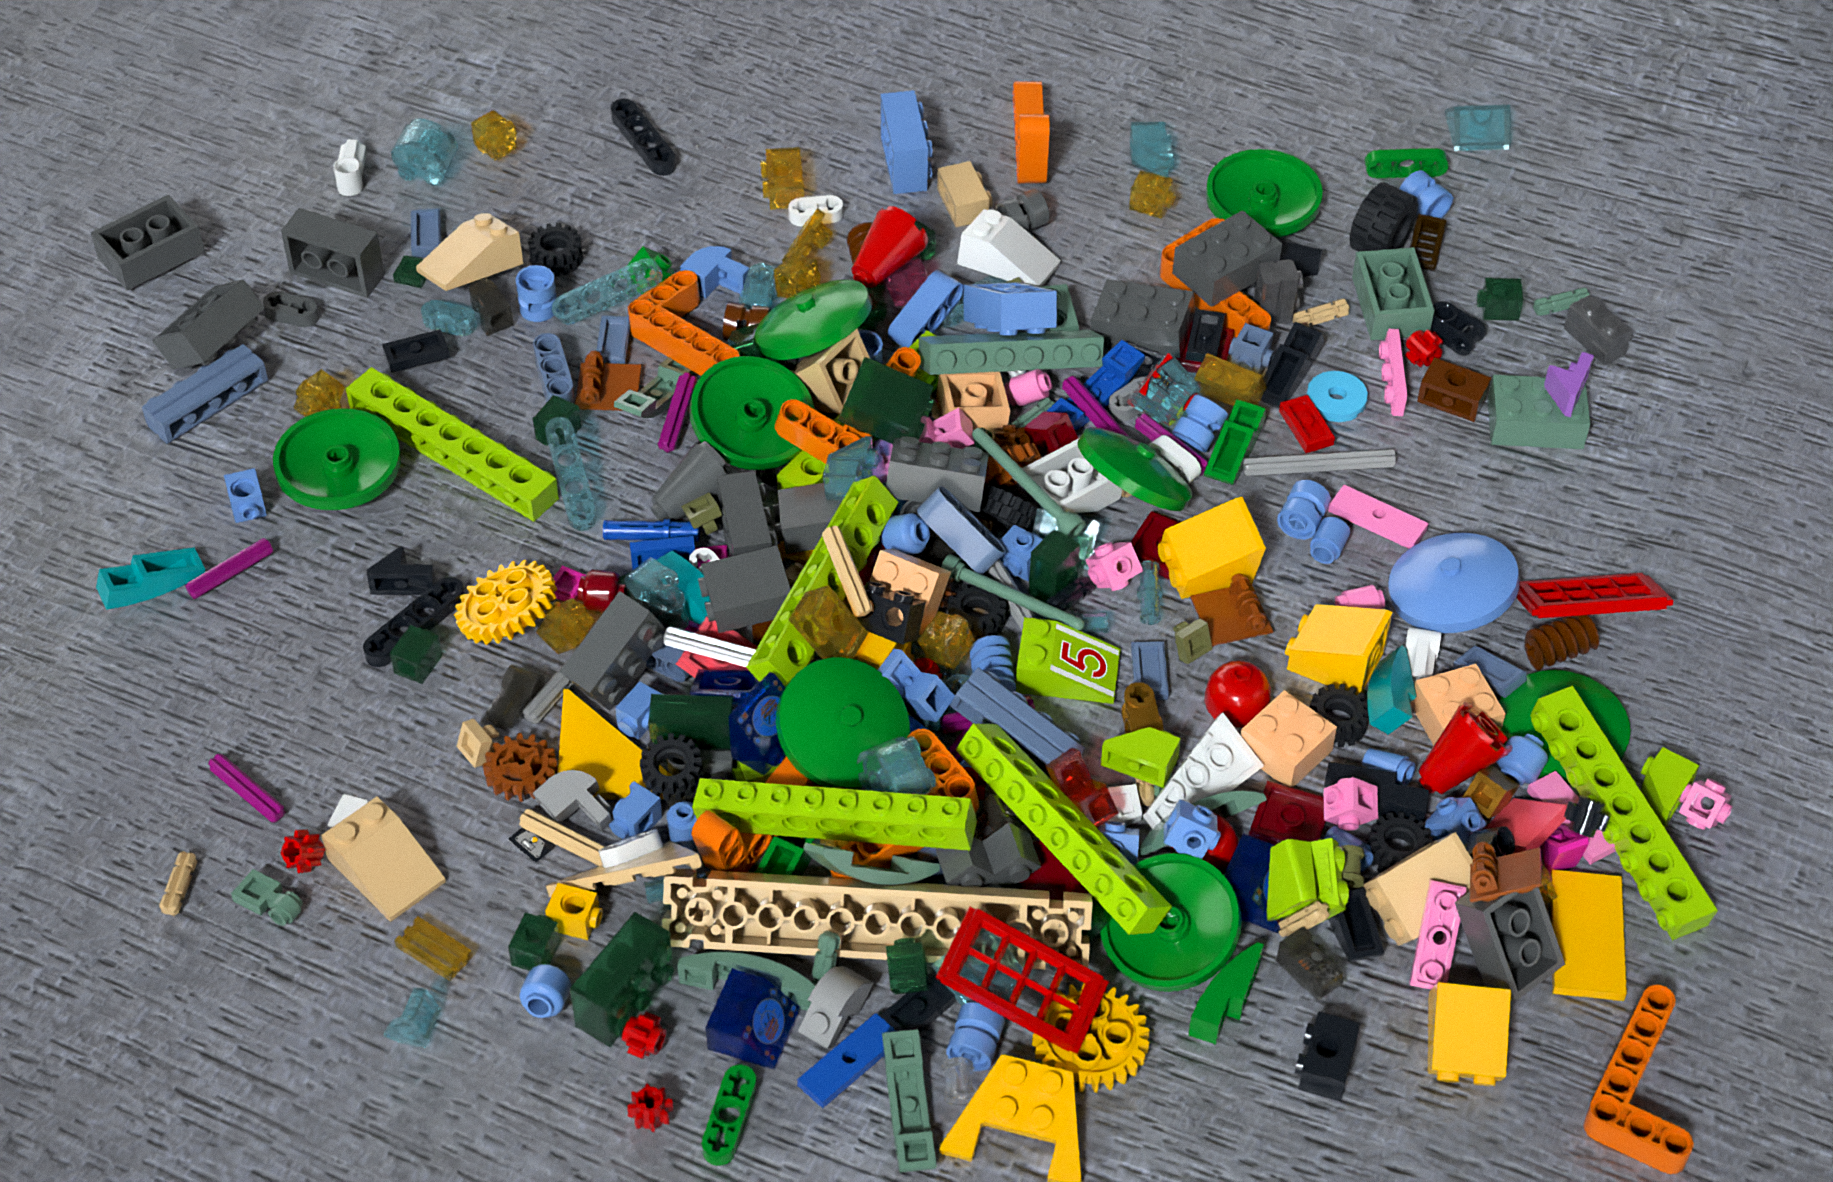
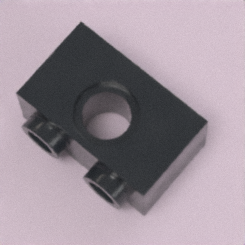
(1327, 1074)

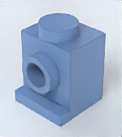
(633, 711)
(636, 812)

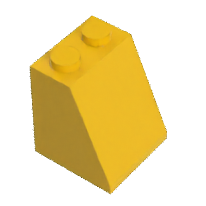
(1212, 549)
(1339, 645)
(1468, 1033)

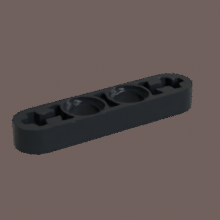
(648, 134)
(409, 616)

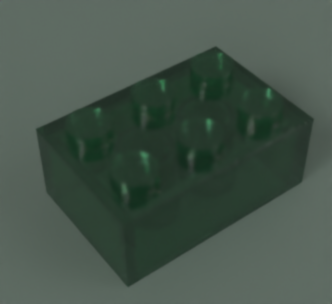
(622, 979)

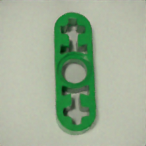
(1386, 156)
(734, 1129)

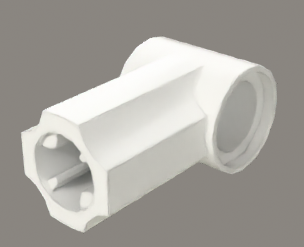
(350, 168)
(1422, 651)

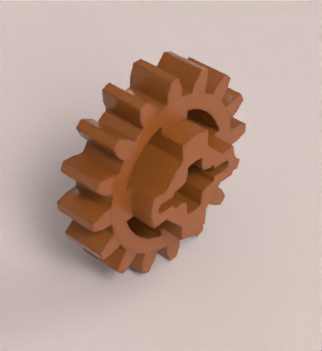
(1022, 455)
(519, 766)

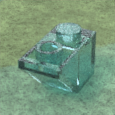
(1150, 147)
(848, 466)

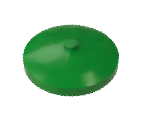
(1268, 186)
(813, 319)
(738, 409)
(336, 459)
(1135, 468)
(1598, 699)
(835, 714)
(1192, 937)

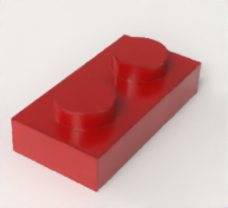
(1306, 424)

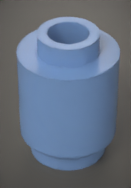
(1329, 540)
(680, 824)

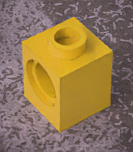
(571, 899)

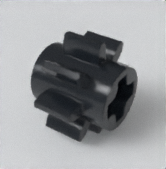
(1586, 816)

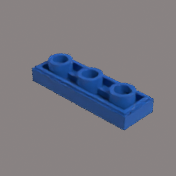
(833, 1073)

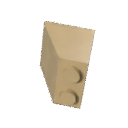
(832, 372)
(1402, 889)

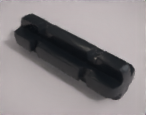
(1071, 594)

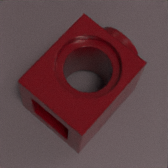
(1050, 431)

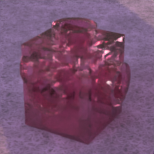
(906, 281)

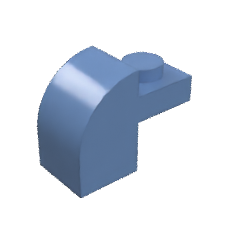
(715, 268)
(922, 692)

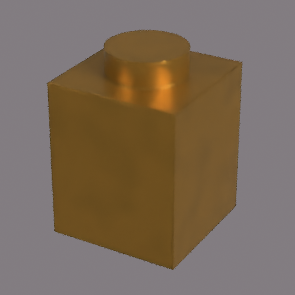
(1491, 791)

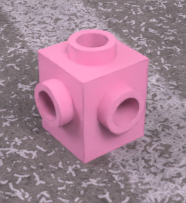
(1113, 565)
(1350, 803)
(1693, 804)

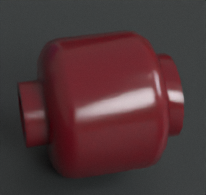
(599, 589)

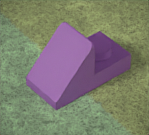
(1567, 385)

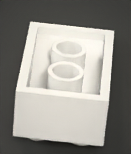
(1005, 250)
(1073, 480)

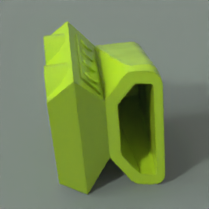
(1305, 874)

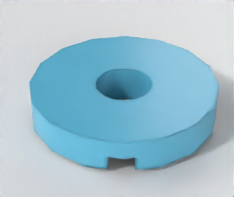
(1342, 384)

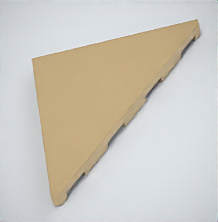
(652, 864)

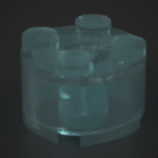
(424, 152)
(896, 768)

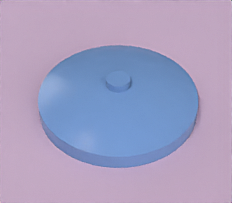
(1454, 582)

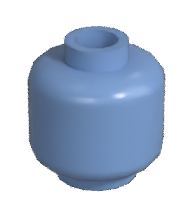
(906, 534)
(1525, 759)
(545, 991)

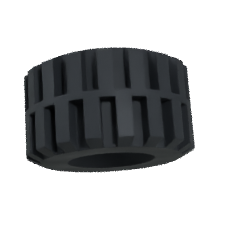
(1383, 219)

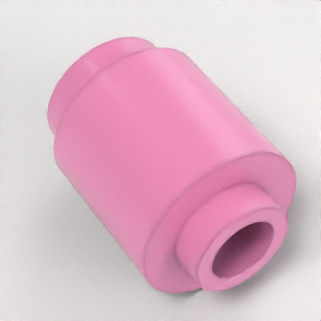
(1028, 388)
(1361, 597)

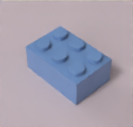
(905, 142)
(1010, 307)

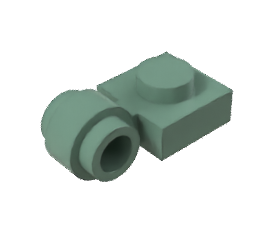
(261, 892)

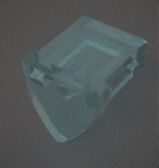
(416, 1021)

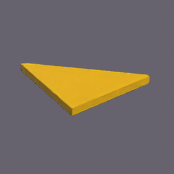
(598, 749)

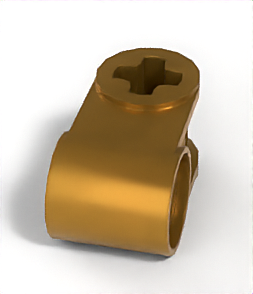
(1140, 708)

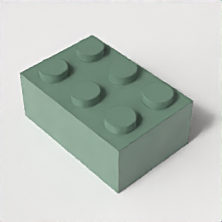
(1392, 292)
(1527, 415)

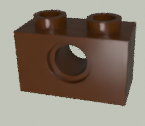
(1454, 389)

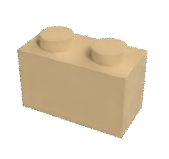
(963, 192)

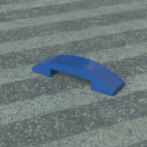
(1116, 372)

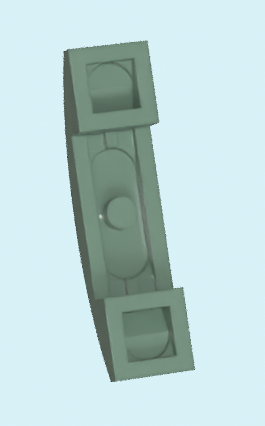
(657, 394)
(1229, 803)
(901, 871)
(705, 968)
(908, 1101)

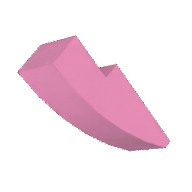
(951, 427)

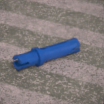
(648, 530)

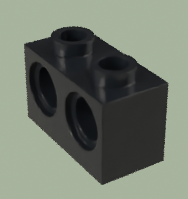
(885, 618)

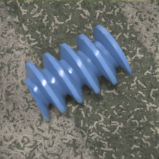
(993, 655)

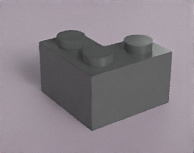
(996, 862)

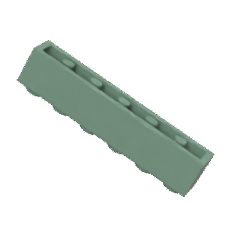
(1010, 352)

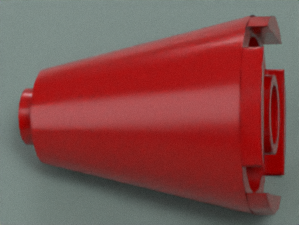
(888, 246)
(1462, 750)

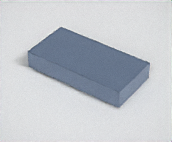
(425, 231)
(614, 339)
(1150, 666)
(1499, 674)

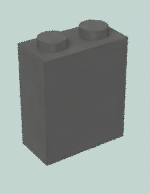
(803, 516)
(744, 588)

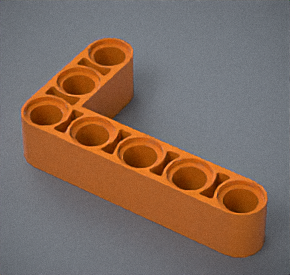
(1030, 132)
(1238, 307)
(658, 323)
(833, 435)
(950, 784)
(724, 846)
(1616, 1106)

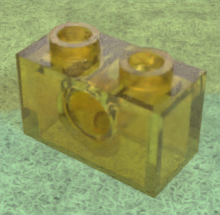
(783, 177)
(828, 624)

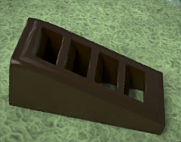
(1433, 226)

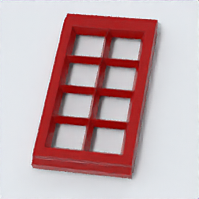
(1592, 595)
(1083, 1011)

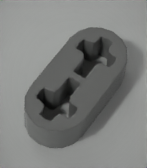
(290, 309)

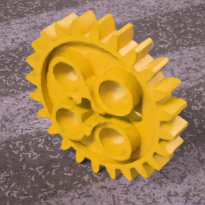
(505, 602)
(1115, 1023)

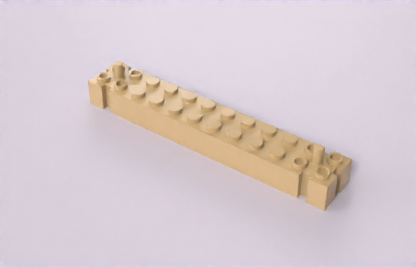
(792, 911)

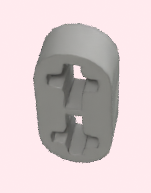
(1120, 398)

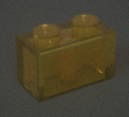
(1229, 381)

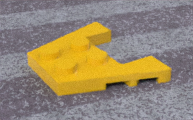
(1024, 1101)

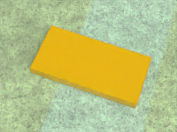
(1589, 934)

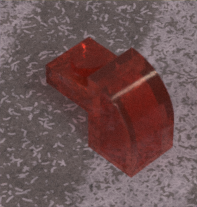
(1088, 795)

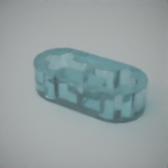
(448, 317)

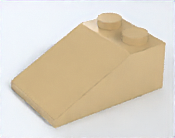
(472, 253)
(382, 859)

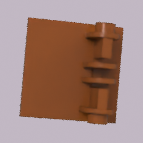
(604, 383)
(1232, 612)
(1503, 875)

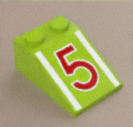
(1065, 663)

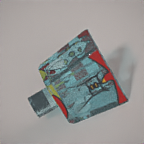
(1165, 391)

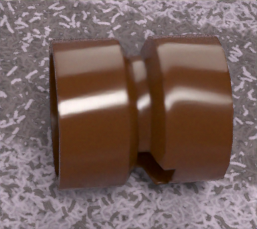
(737, 312)

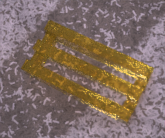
(412, 933)

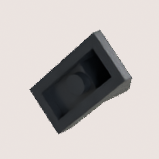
(396, 577)

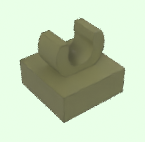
(702, 513)
(1192, 640)

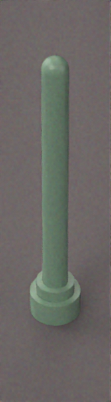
(1067, 523)
(960, 572)

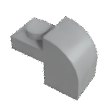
(573, 790)
(832, 1001)

